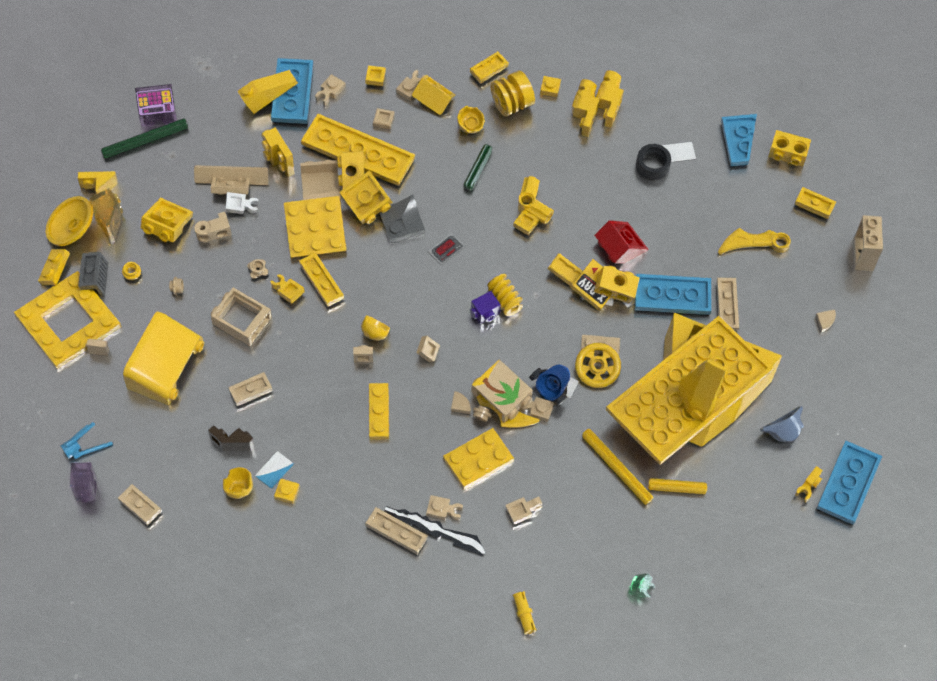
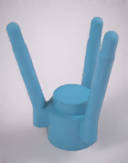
(71, 446)

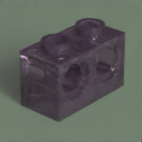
(83, 481)

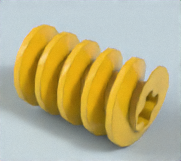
(504, 294)

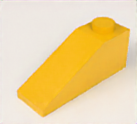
(264, 90)

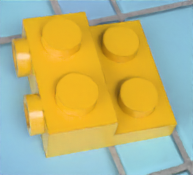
(277, 151)
(366, 198)
(165, 220)

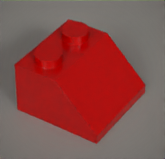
(620, 241)

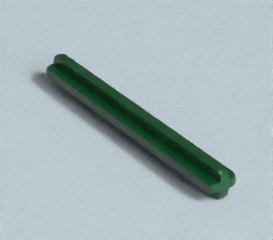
(144, 138)

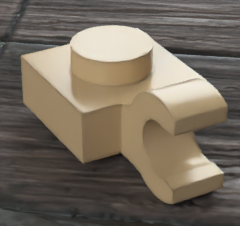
(521, 510)

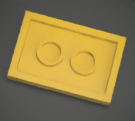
(478, 458)

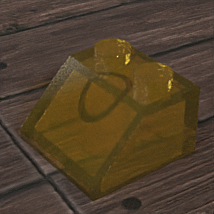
(108, 213)

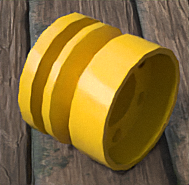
(512, 93)

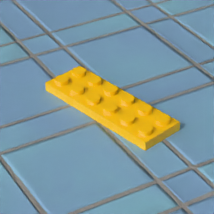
(379, 156)

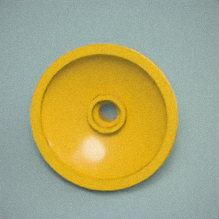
(69, 221)

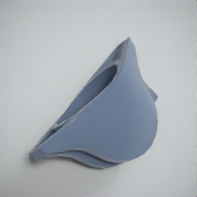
(786, 427)

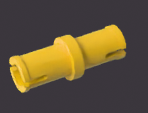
(524, 612)

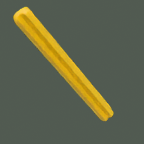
(617, 466)

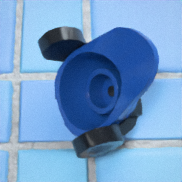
(552, 383)

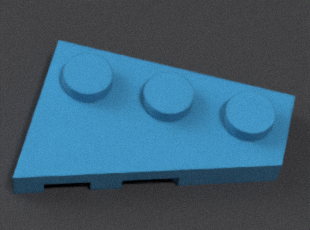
(738, 137)

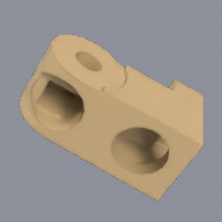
(213, 229)

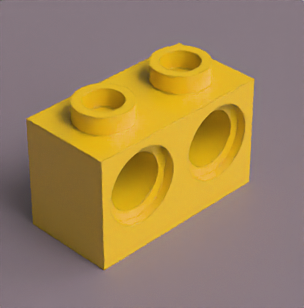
(790, 145)

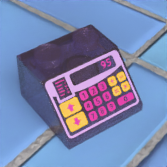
(156, 105)

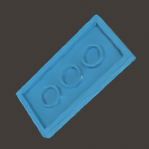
(294, 103)
(673, 294)
(849, 482)

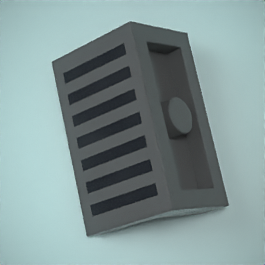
(93, 272)

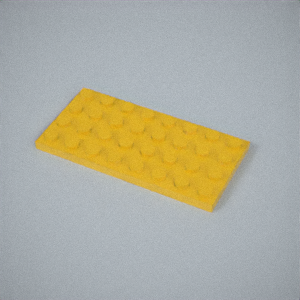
(654, 407)

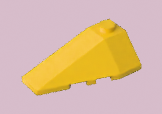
(701, 388)

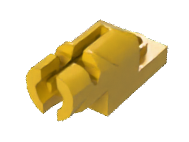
(610, 96)
(585, 105)

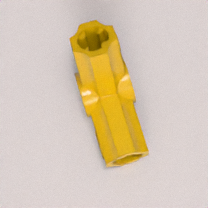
(528, 195)

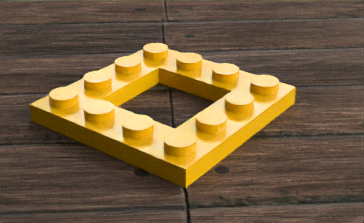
(62, 352)

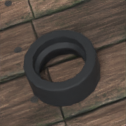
(651, 173)

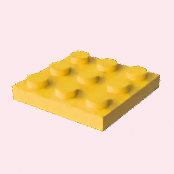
(315, 227)

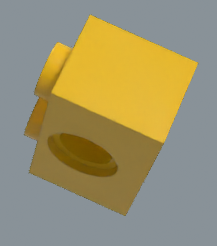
(350, 158)
(606, 286)

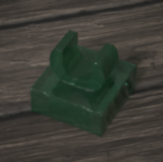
(640, 585)

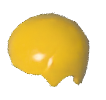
(470, 120)
(374, 329)
(238, 483)

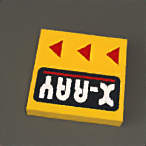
(585, 285)

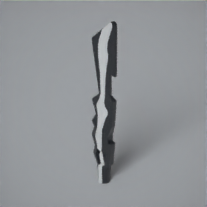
(435, 529)

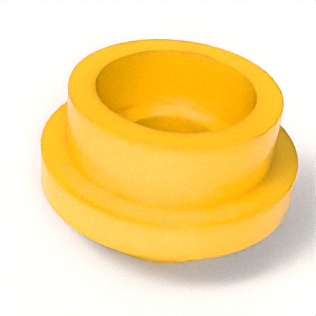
(129, 266)

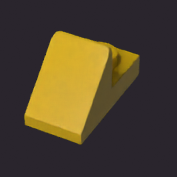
(97, 180)

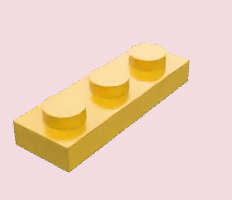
(321, 279)
(378, 411)

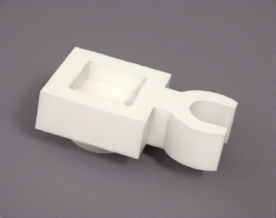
(237, 203)

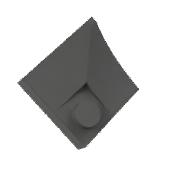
(402, 220)

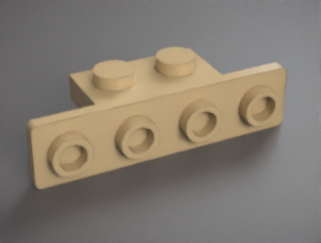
(230, 178)

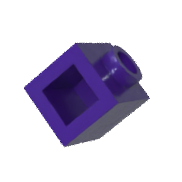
(485, 307)

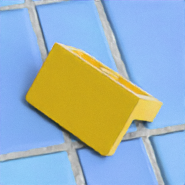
(433, 94)

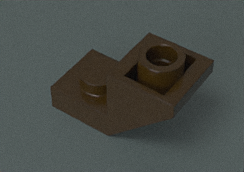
(235, 442)

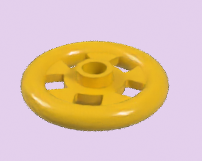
(597, 381)

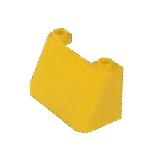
(161, 358)

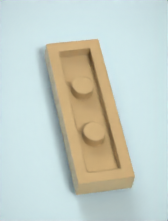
(728, 301)
(396, 530)

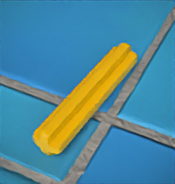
(677, 486)

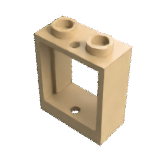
(870, 242)
(255, 327)

